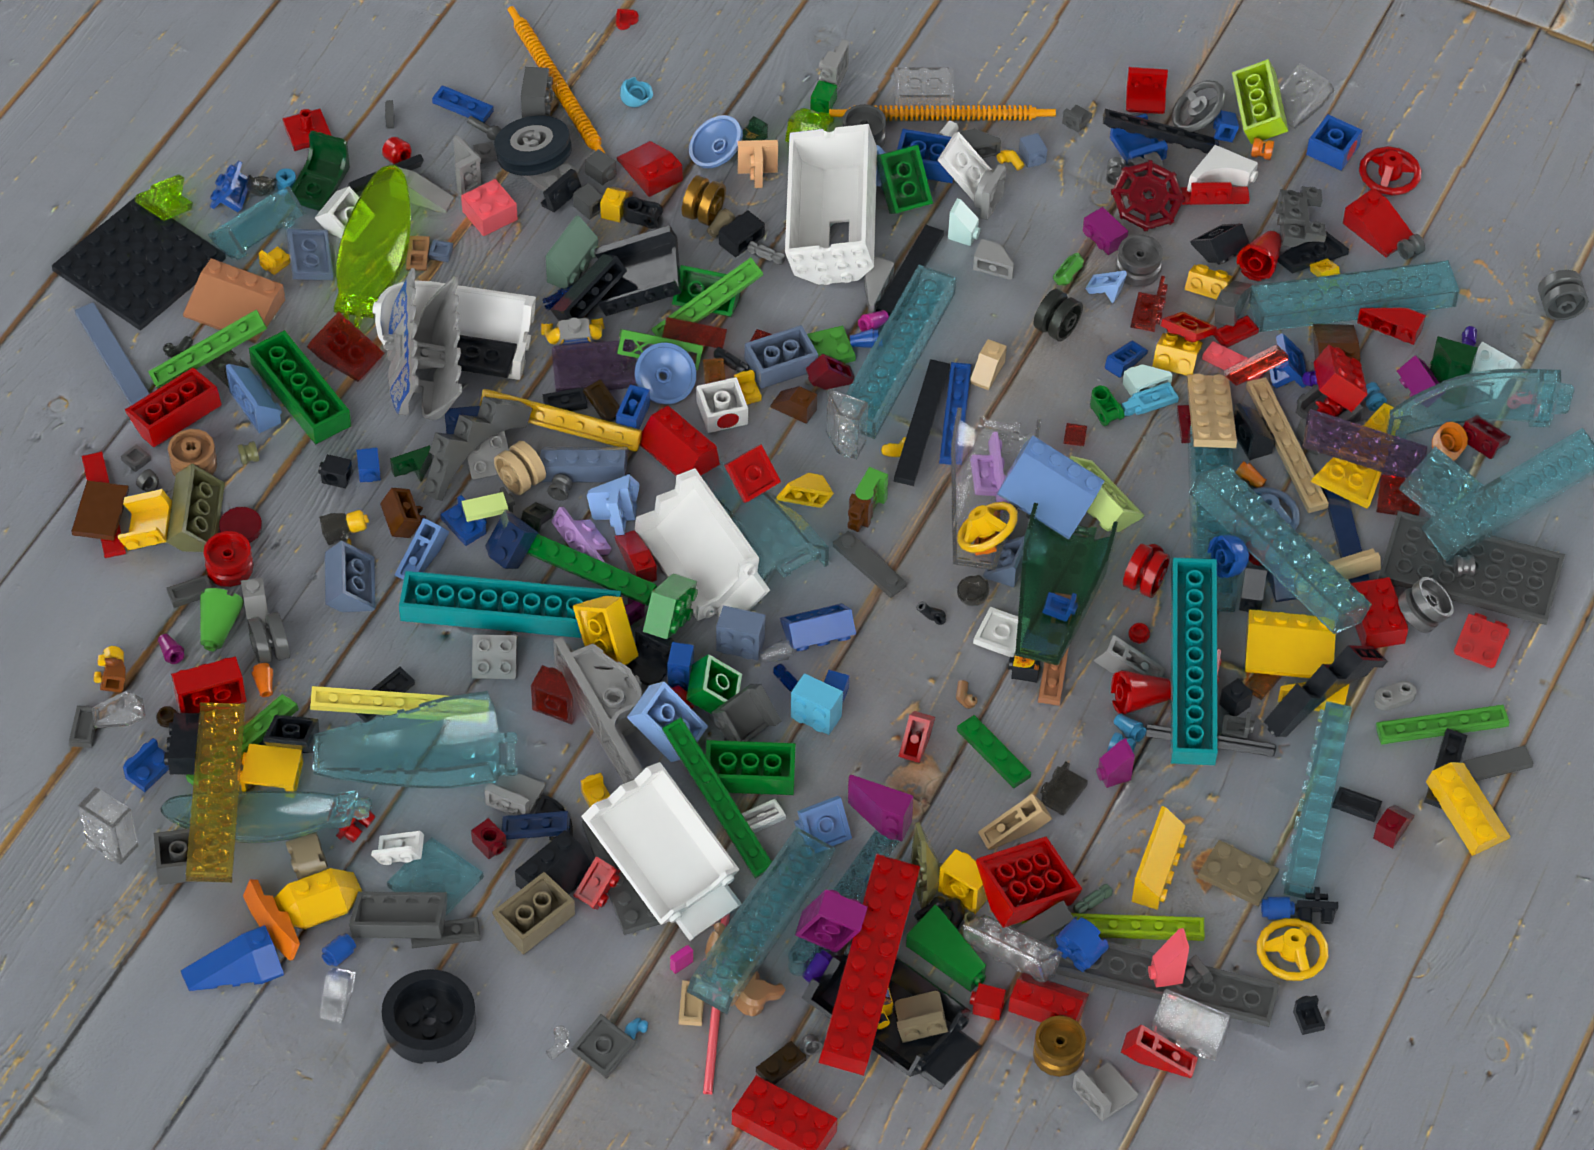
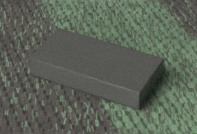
(188, 591)
(82, 728)

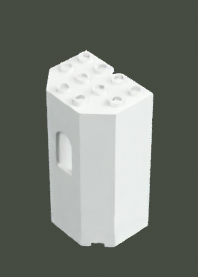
(828, 184)

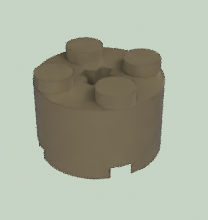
(307, 855)

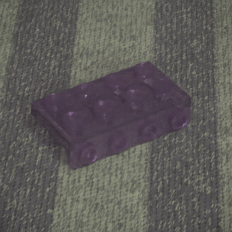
(588, 362)

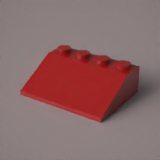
(1026, 881)

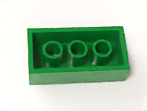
(753, 766)

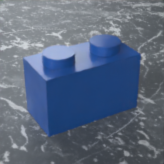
(634, 407)
(680, 664)

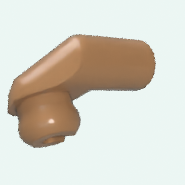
(963, 697)

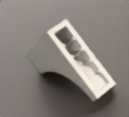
(1224, 166)

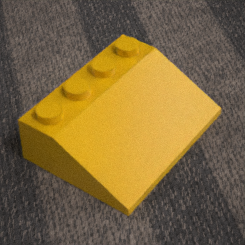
(1287, 644)

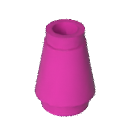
(873, 320)

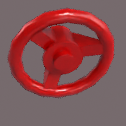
(1391, 163)

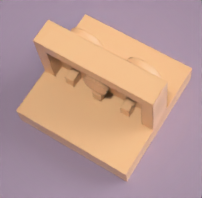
(757, 158)

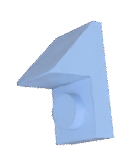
(1110, 283)

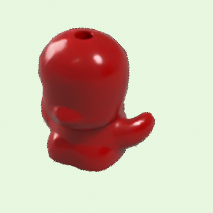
(1329, 407)

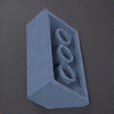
(585, 463)

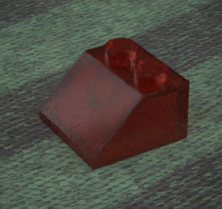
(552, 695)

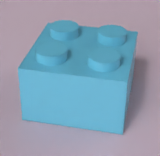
(816, 704)

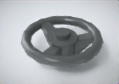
(1200, 109)

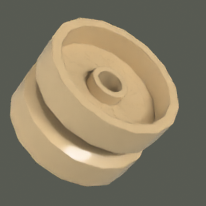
(519, 467)

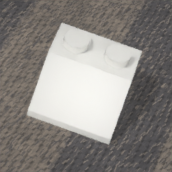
(337, 211)

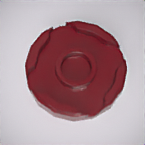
(243, 521)

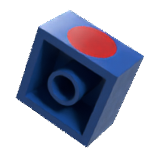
(1334, 142)

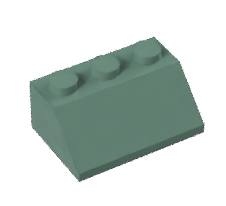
(571, 254)

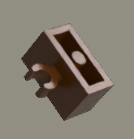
(401, 512)

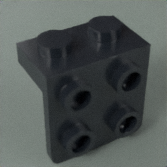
(652, 658)

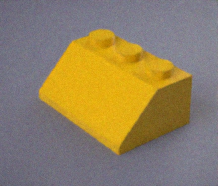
(606, 625)

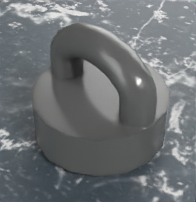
(146, 479)

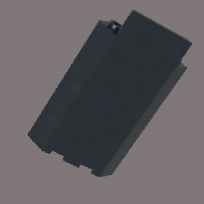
(933, 1057)

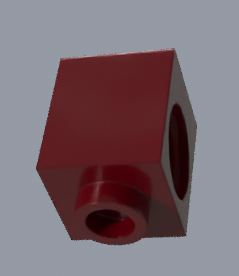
(484, 832)

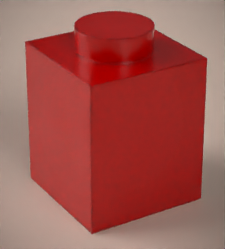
(988, 1001)

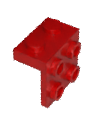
(1146, 90)
(1481, 640)

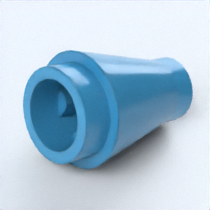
(1130, 727)

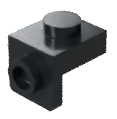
(1308, 1015)

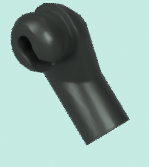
(172, 351)

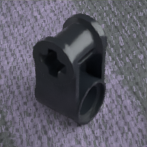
(641, 212)

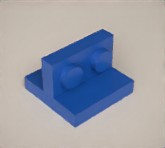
(1291, 369)

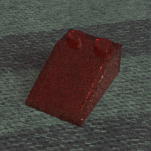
(345, 348)

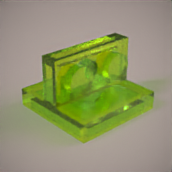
(165, 198)

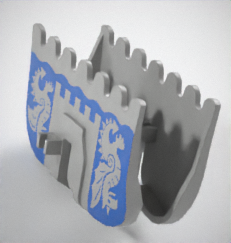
(424, 347)

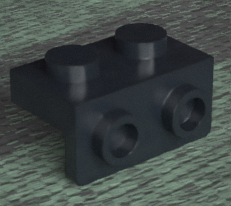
(561, 191)

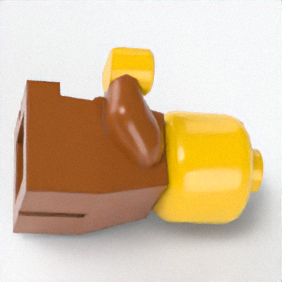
(115, 671)

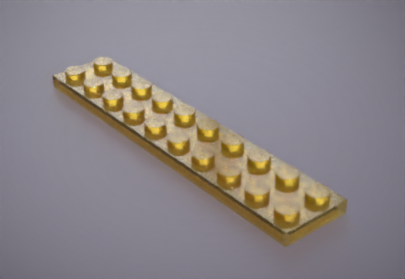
(215, 793)

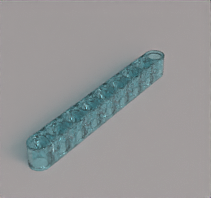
(846, 885)

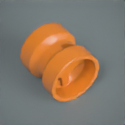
(1258, 148)

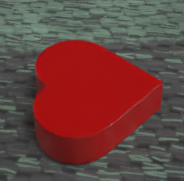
(625, 18)

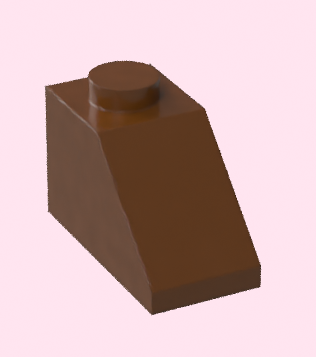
(796, 403)

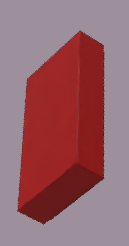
(1231, 335)

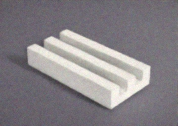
(764, 819)

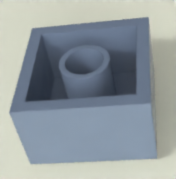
(740, 633)

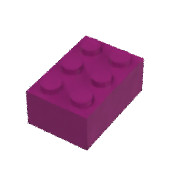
(831, 920)

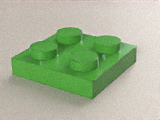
(833, 343)

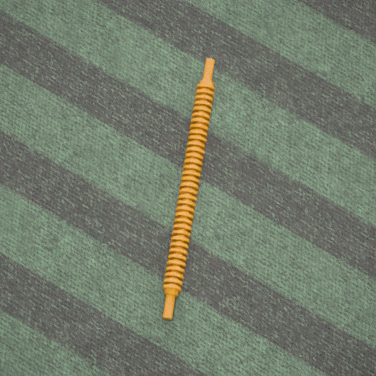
(559, 85)
(1031, 112)

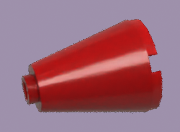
(1260, 256)
(1138, 691)

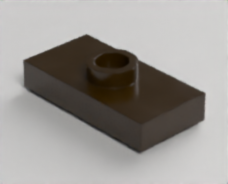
(602, 400)

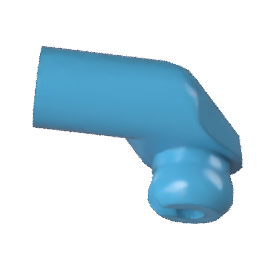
(635, 1026)

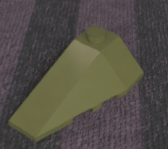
(925, 857)

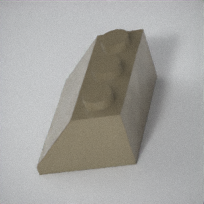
(534, 912)

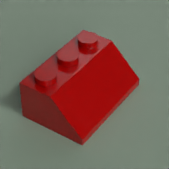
(1045, 999)

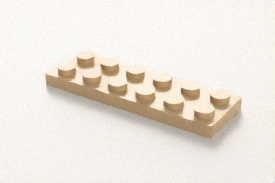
(1211, 411)

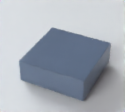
(440, 251)

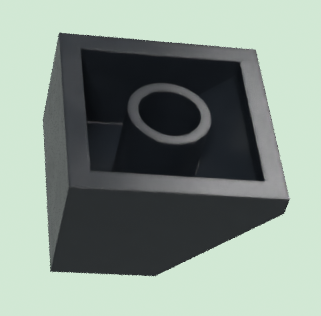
(1221, 242)
(1252, 432)
(292, 732)

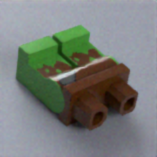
(867, 495)

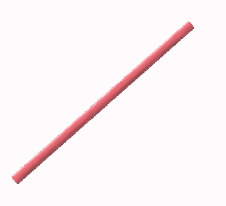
(713, 1039)

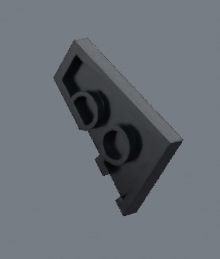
(1303, 255)

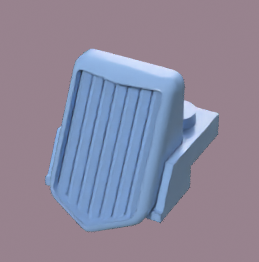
(615, 502)

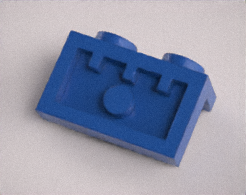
(456, 522)
(146, 766)

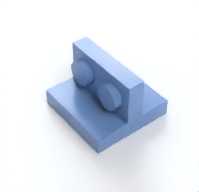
(825, 821)

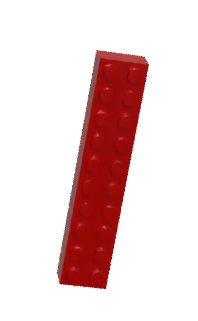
(869, 966)

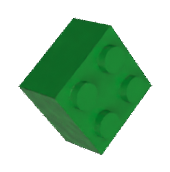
(712, 683)

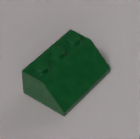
(1452, 359)

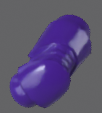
(1469, 336)
(1309, 378)

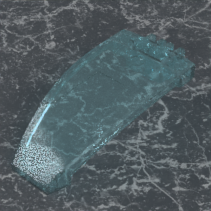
(1491, 394)

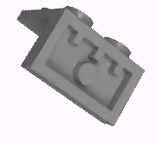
(466, 166)
(482, 457)
(494, 656)
(514, 794)
(1104, 1090)

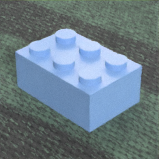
(658, 709)

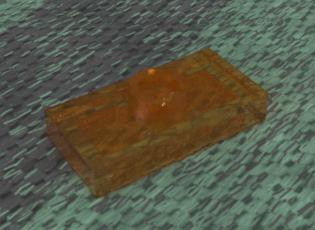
(713, 370)
(1261, 684)

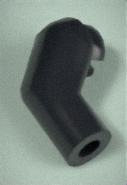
(932, 613)

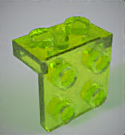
(806, 120)

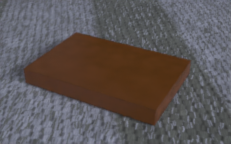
(100, 510)

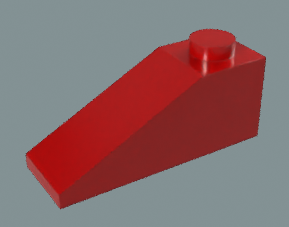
(637, 556)
(1158, 1052)

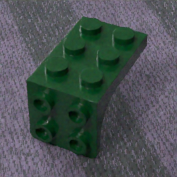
(323, 170)

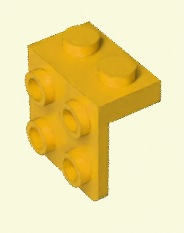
(1176, 354)

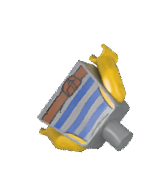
(573, 331)

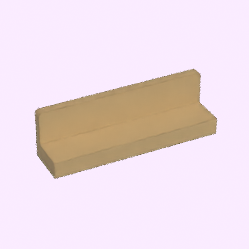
(1358, 564)

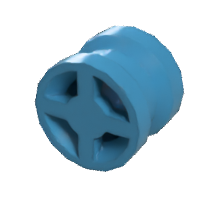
(285, 178)

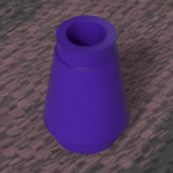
(817, 965)

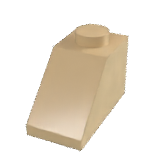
(988, 364)

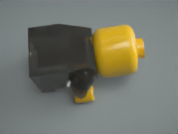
(339, 525)

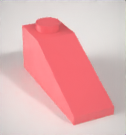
(1170, 961)

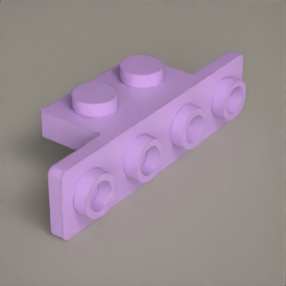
(988, 470)
(581, 535)

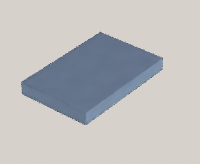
(310, 254)

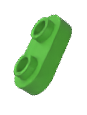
(1068, 268)

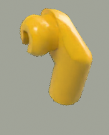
(1010, 156)
(893, 449)

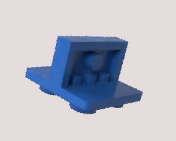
(230, 188)

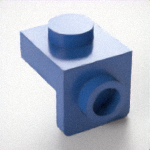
(1059, 606)

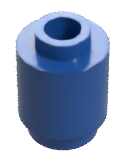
(1277, 908)
(338, 950)

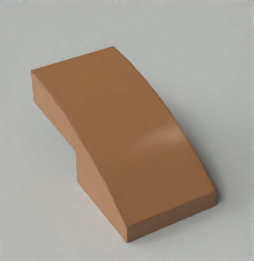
(418, 253)

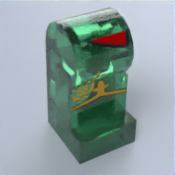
(755, 130)

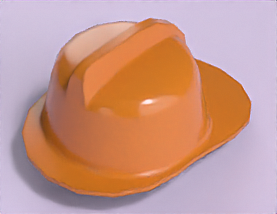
(1450, 439)

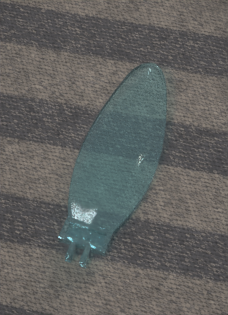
(280, 814)

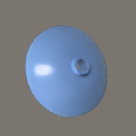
(715, 141)
(674, 364)

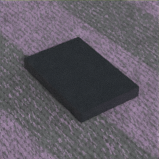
(486, 356)

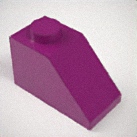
(1116, 764)

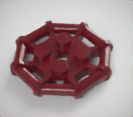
(1145, 206)

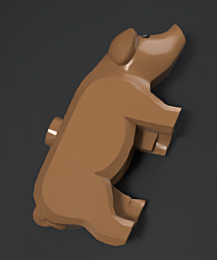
(757, 992)

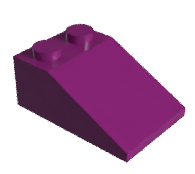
(881, 806)

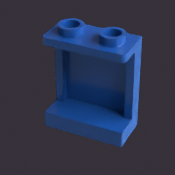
(1136, 144)

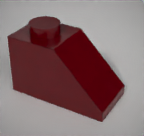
(829, 373)
(1392, 825)

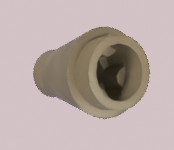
(722, 218)

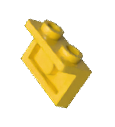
(1207, 281)

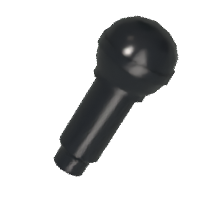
(939, 901)

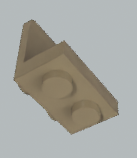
(920, 1016)

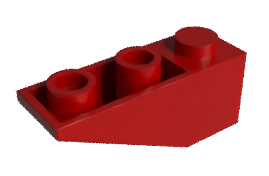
(1395, 322)

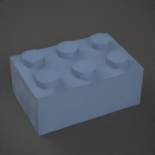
(780, 356)

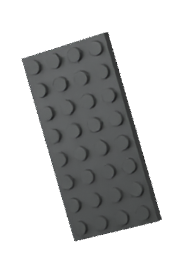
(1507, 575)

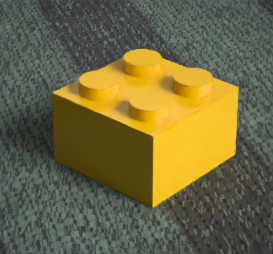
(961, 879)

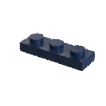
(535, 825)

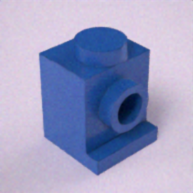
(1226, 126)

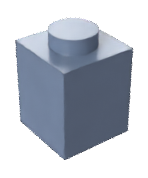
(1032, 150)

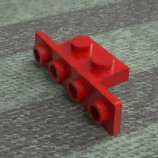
(1214, 193)

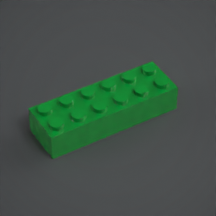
(300, 387)

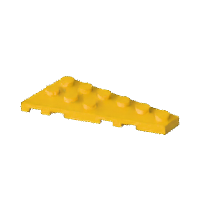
(1353, 480)

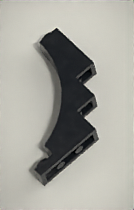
(1305, 697)

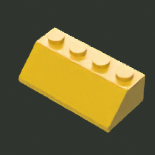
(1467, 807)
(1158, 860)

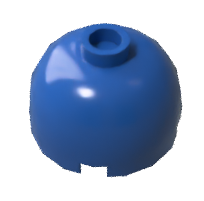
(1230, 553)

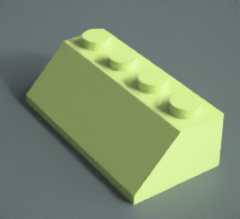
(1110, 501)

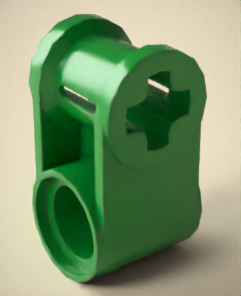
(1105, 405)

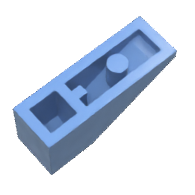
(422, 548)

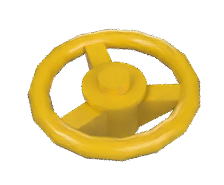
(984, 524)
(1292, 948)

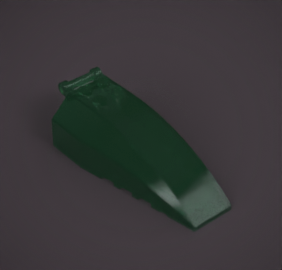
(1061, 567)

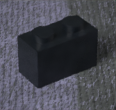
(740, 232)

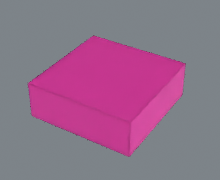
(681, 959)

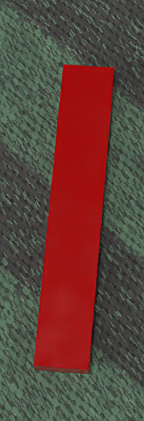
(96, 471)

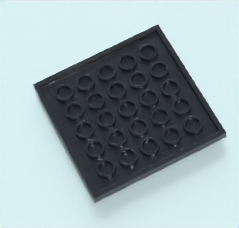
(137, 263)

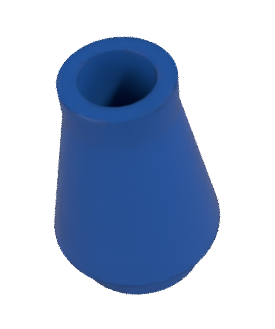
(864, 339)

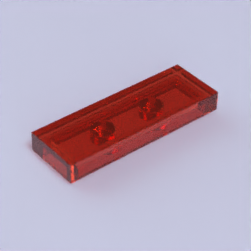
(694, 333)
(1256, 365)

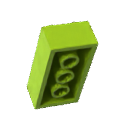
(1260, 101)

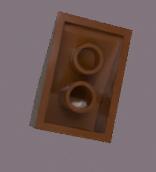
(1337, 336)

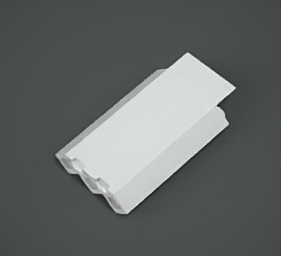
(700, 541)
(666, 851)

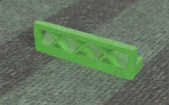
(651, 339)

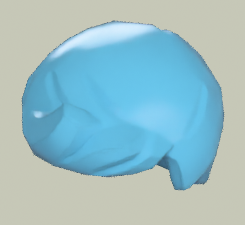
(635, 93)

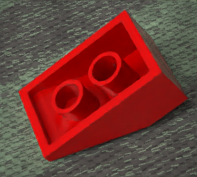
(652, 167)
(1376, 222)

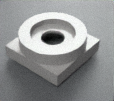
(990, 191)

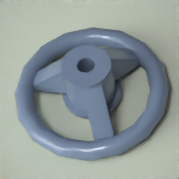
(1272, 496)

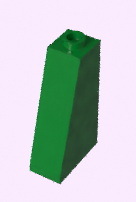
(946, 949)

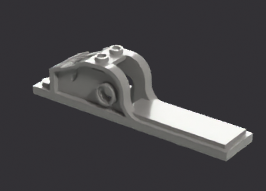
(604, 699)

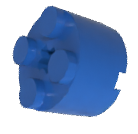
(1081, 943)

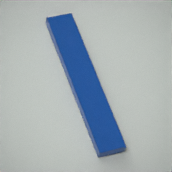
(956, 398)

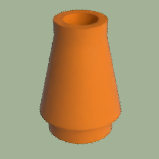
(1248, 472)
(263, 677)

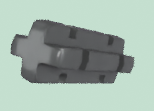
(766, 252)

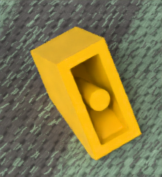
(613, 203)

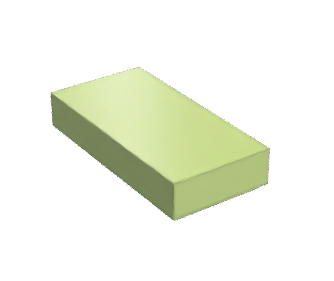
(484, 506)

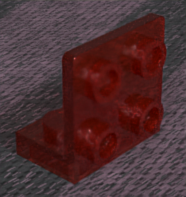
(1147, 308)

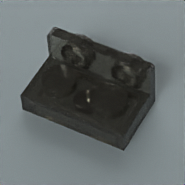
(218, 365)
(1062, 789)

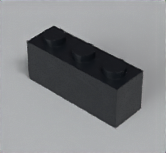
(182, 744)

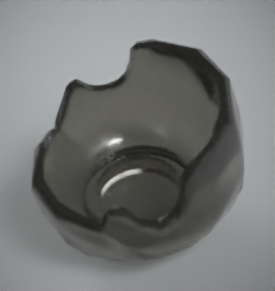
(261, 185)
(973, 590)

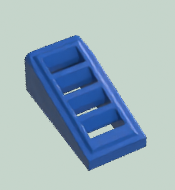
(1124, 359)

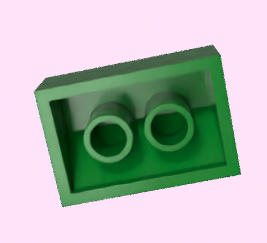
(698, 280)

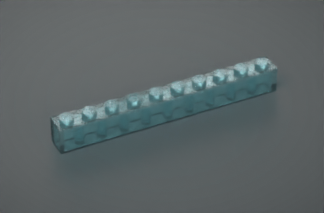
(1317, 801)

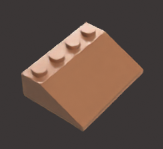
(230, 293)

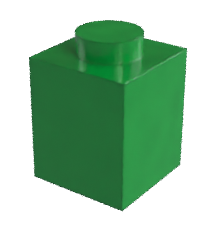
(823, 97)

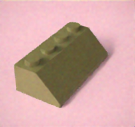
(194, 509)

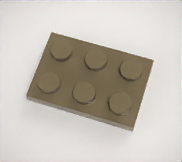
(1238, 873)

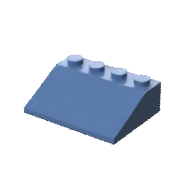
(1054, 482)

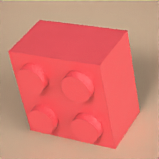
(489, 207)

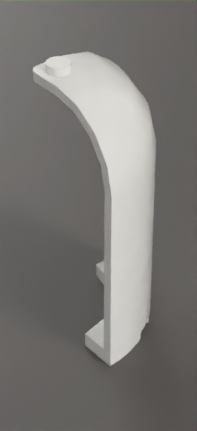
(481, 315)

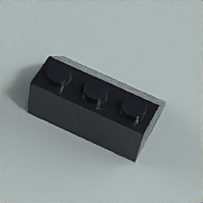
(561, 860)

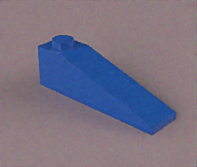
(241, 960)

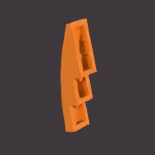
(276, 922)

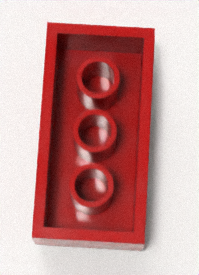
(782, 1118)

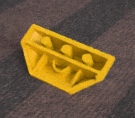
(318, 897)

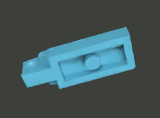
(1150, 400)

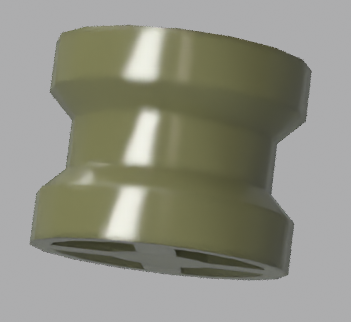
(248, 452)

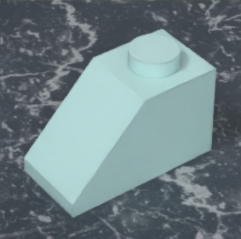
(963, 224)
(1144, 377)

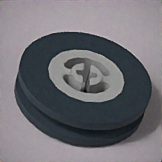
(533, 145)

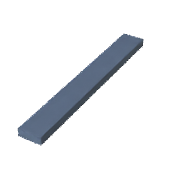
(111, 353)

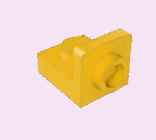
(274, 260)
(1324, 268)
(748, 386)
(594, 789)

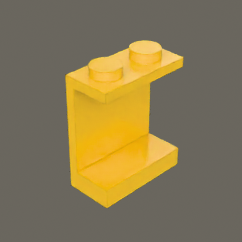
(148, 520)
(271, 767)

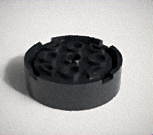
(429, 995)

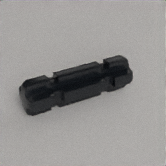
(730, 360)

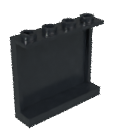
(650, 267)

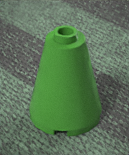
(217, 616)

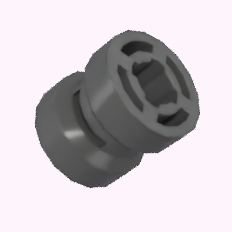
(1114, 169)
(1412, 246)

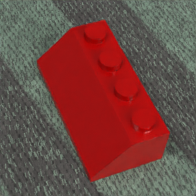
(174, 407)
(678, 443)

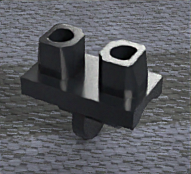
(1326, 908)

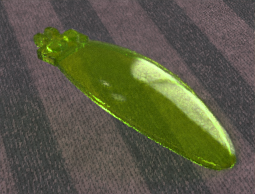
(373, 244)

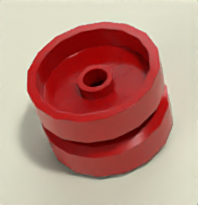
(228, 558)
(1146, 570)

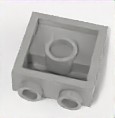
(835, 64)

